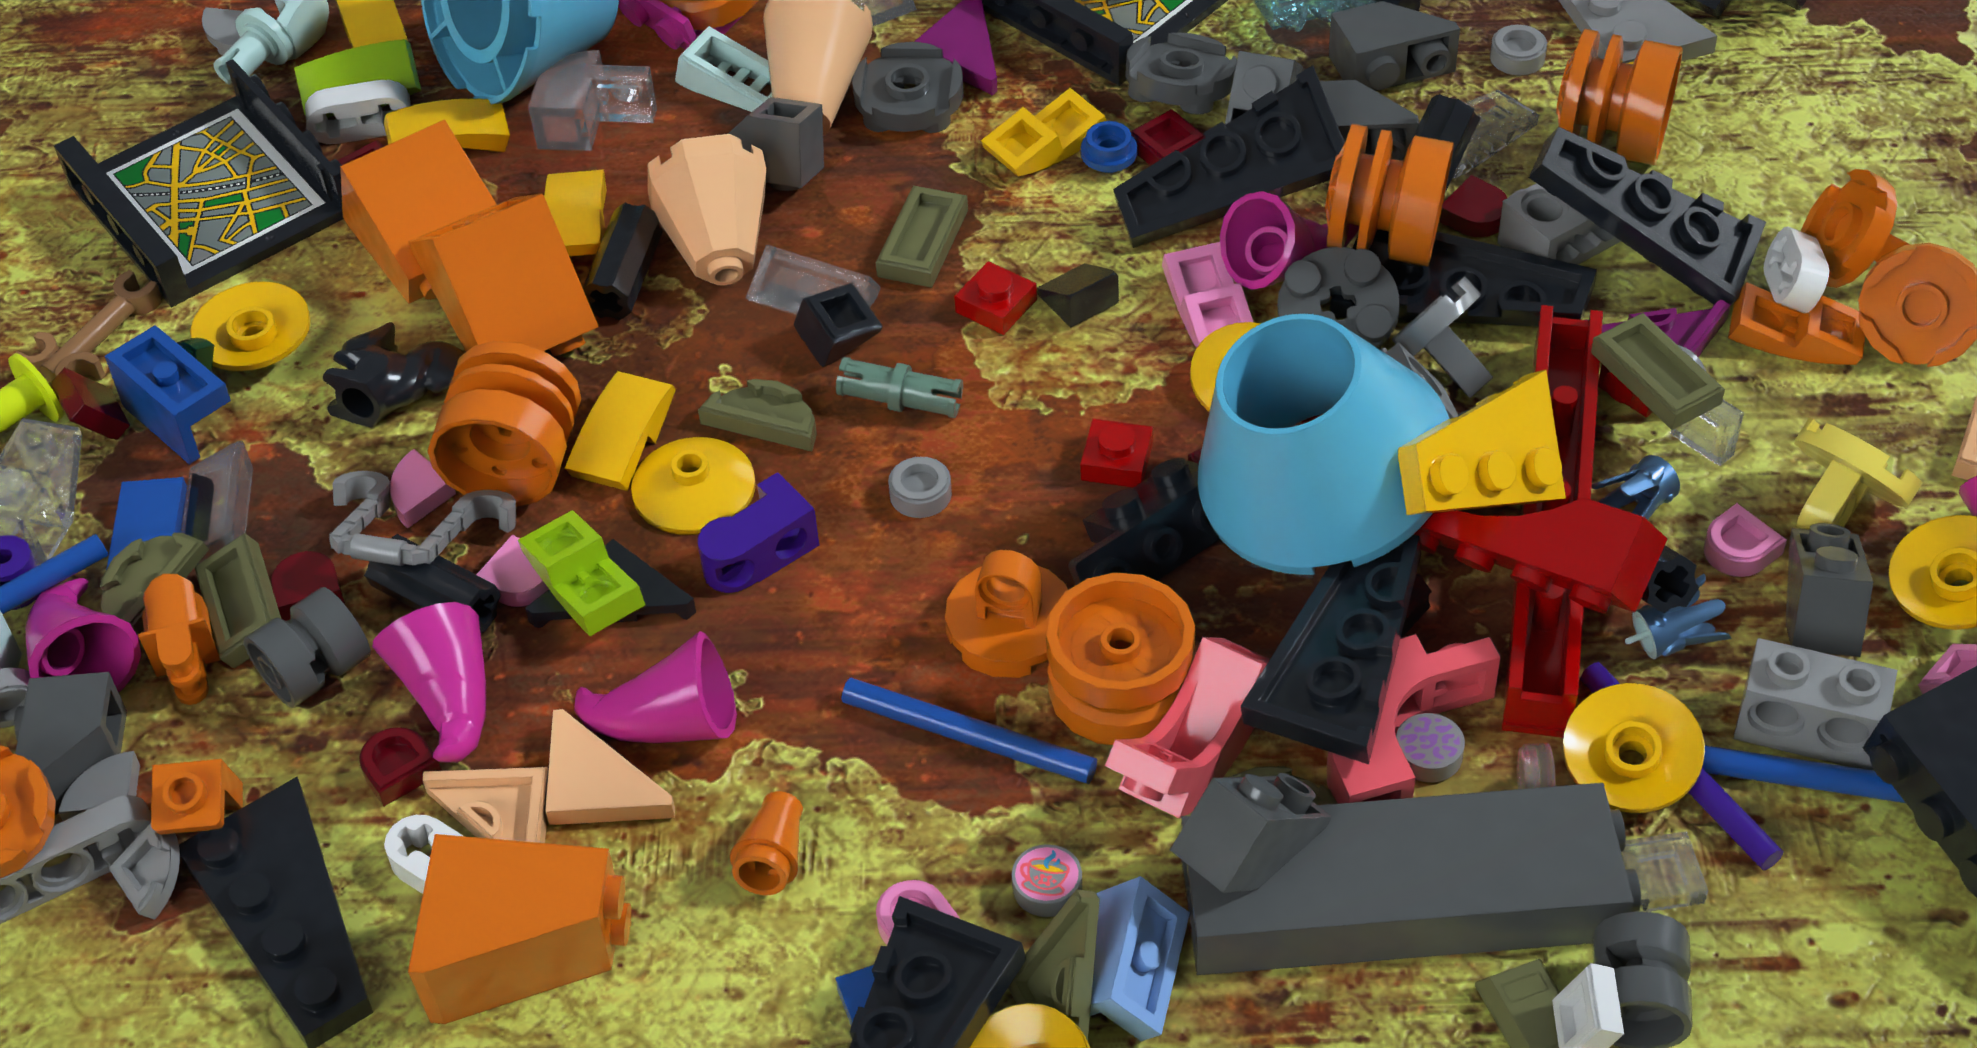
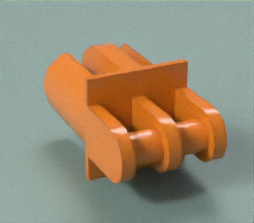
(178, 636)

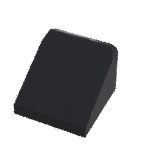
(1081, 293)
(835, 323)

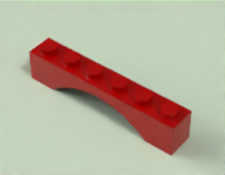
(1579, 546)

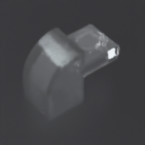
(581, 93)

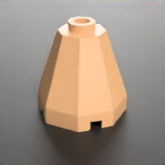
(711, 204)

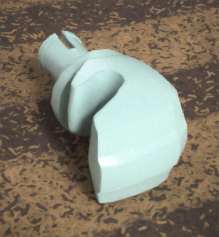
(272, 40)

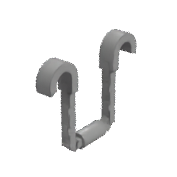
(376, 491)

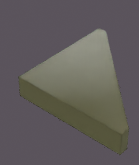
(1062, 961)

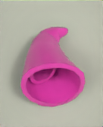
(1265, 237)
(77, 640)
(442, 666)
(672, 701)

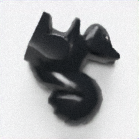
(382, 378)

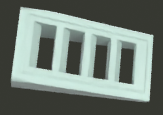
(699, 75)

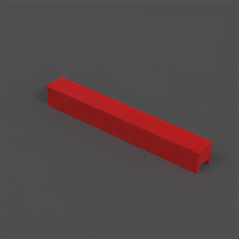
(1548, 626)

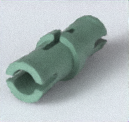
(899, 387)

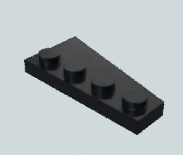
(1272, 148)
(1666, 227)
(1509, 282)
(1338, 657)
(282, 910)
(934, 981)

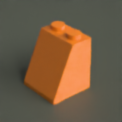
(407, 194)
(507, 278)
(512, 922)

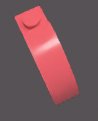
(1418, 685)
(1197, 734)

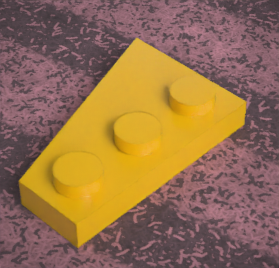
(1487, 456)

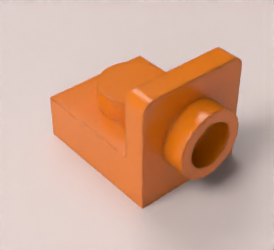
(193, 796)

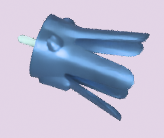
(1647, 483)
(1677, 627)

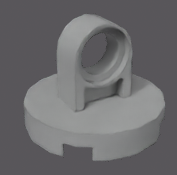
(1432, 332)

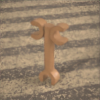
(77, 350)

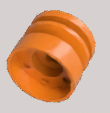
(1620, 95)
(1389, 194)
(505, 421)

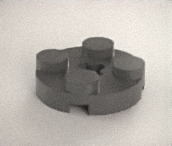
(1182, 72)
(926, 107)
(1346, 273)

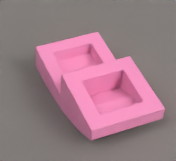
(1204, 290)

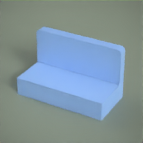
(1136, 956)

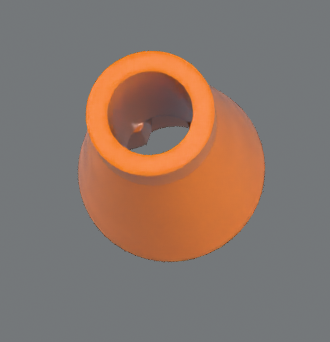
(768, 848)

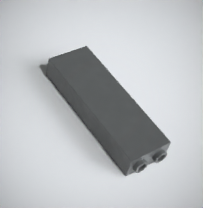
(1426, 883)

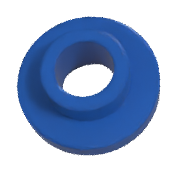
(1108, 147)

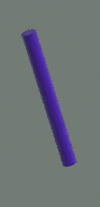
(1710, 795)

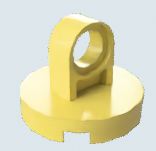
(1850, 472)

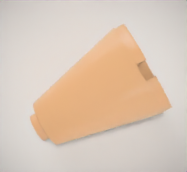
(815, 50)

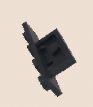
(1147, 526)

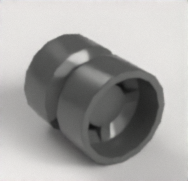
(314, 642)
(1650, 974)

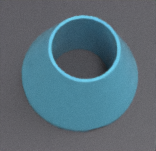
(507, 44)
(1321, 486)

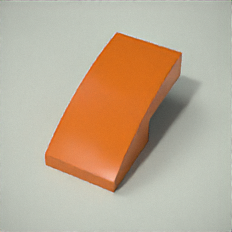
(1823, 335)

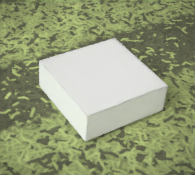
(1589, 1010)

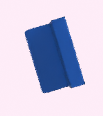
(165, 388)

